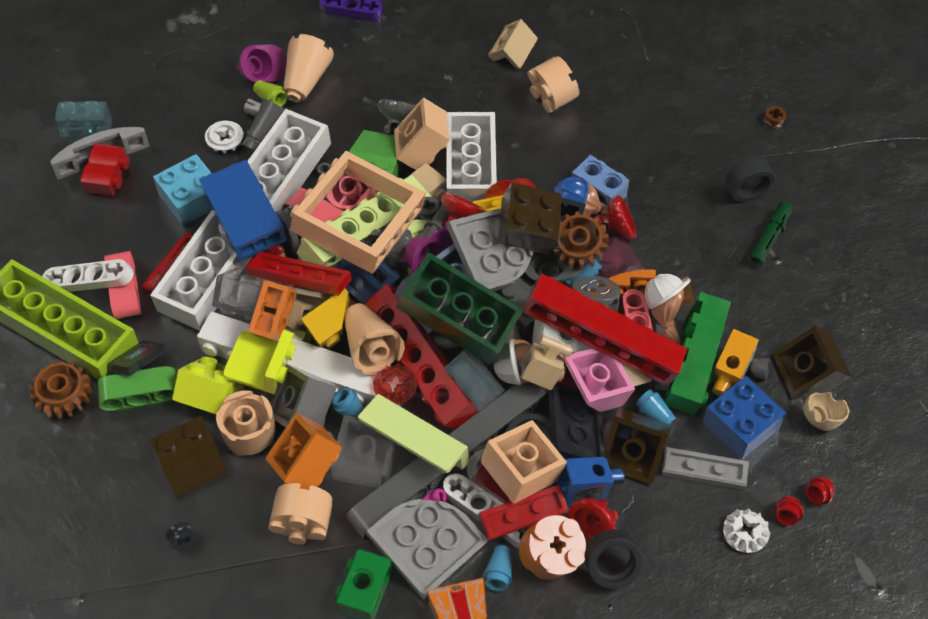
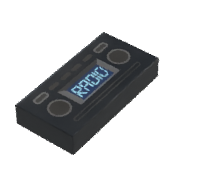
(136, 358)

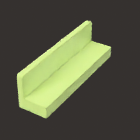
(414, 434)

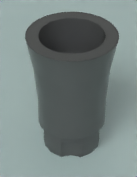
(262, 124)

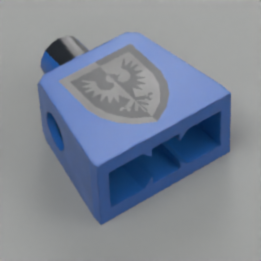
(588, 479)

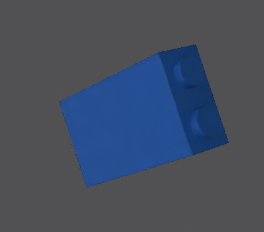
(243, 210)

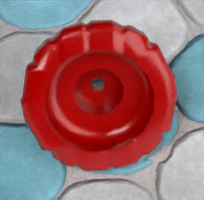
(459, 207)
(619, 219)
(592, 516)

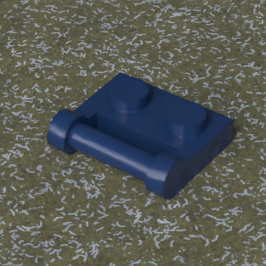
(363, 283)

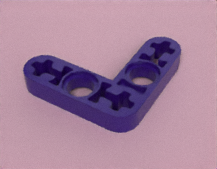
(365, 13)

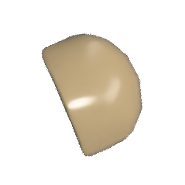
(825, 411)

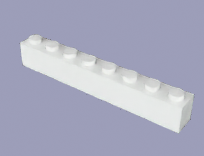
(221, 333)

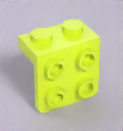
(260, 360)

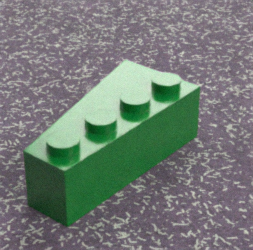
(701, 337)

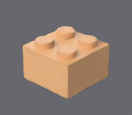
(421, 134)
(523, 461)

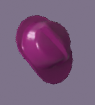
(262, 63)
(420, 246)

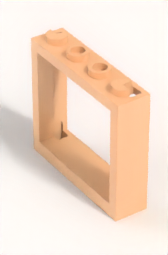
(342, 244)

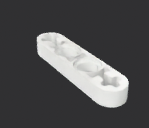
(88, 271)
(476, 492)

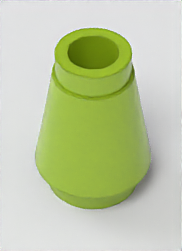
(270, 92)

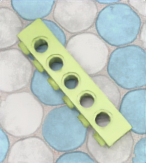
(358, 223)

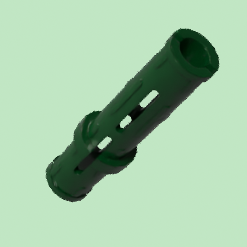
(774, 226)

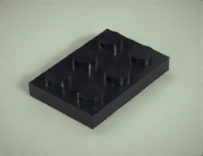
(574, 425)

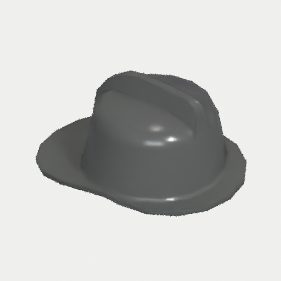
(551, 267)

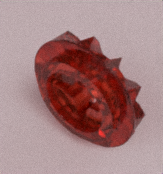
(403, 391)

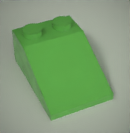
(378, 150)

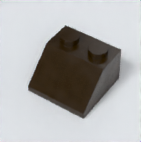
(811, 363)
(636, 445)
(188, 457)

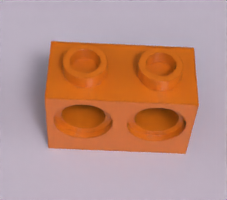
(272, 310)

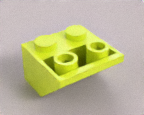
(204, 385)

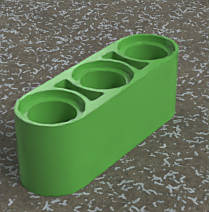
(137, 390)

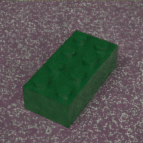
(459, 308)

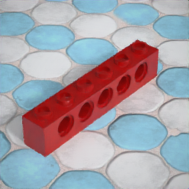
(458, 406)

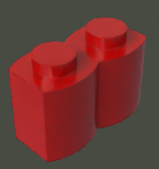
(104, 169)

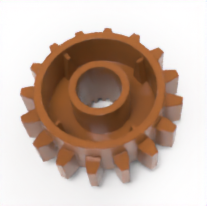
(584, 252)
(60, 389)

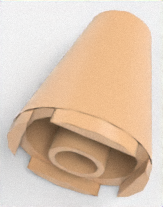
(305, 65)
(371, 340)

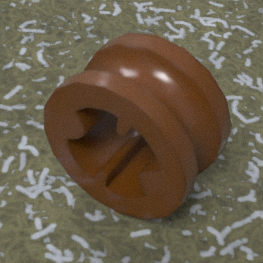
(772, 122)

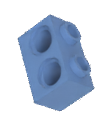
(603, 178)

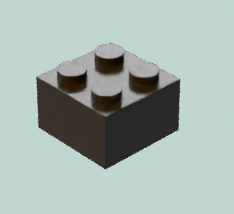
(529, 218)

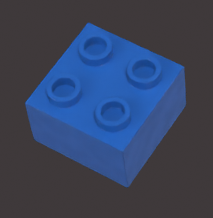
(743, 417)

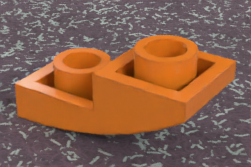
(633, 280)

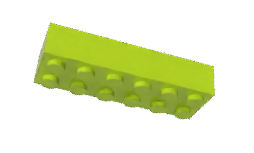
(61, 321)

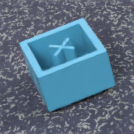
(182, 190)

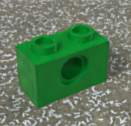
(363, 602)

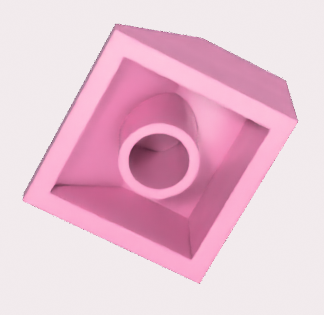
(599, 379)

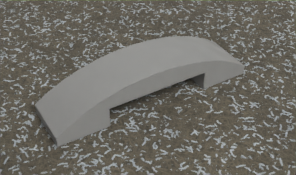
(67, 160)

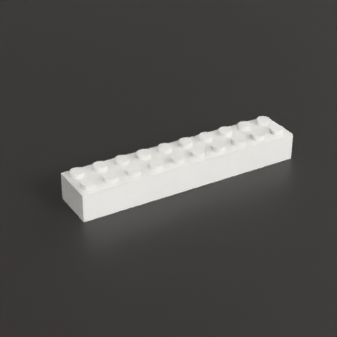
(281, 168)

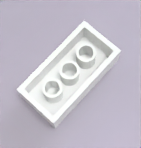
(471, 154)

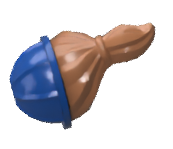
(580, 190)

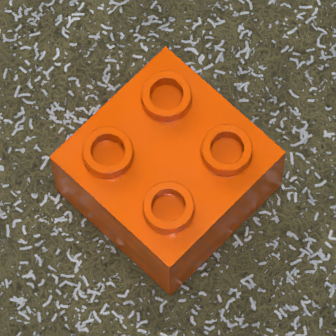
(303, 452)

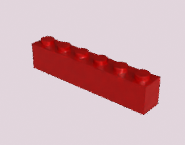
(604, 330)

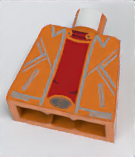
(459, 601)

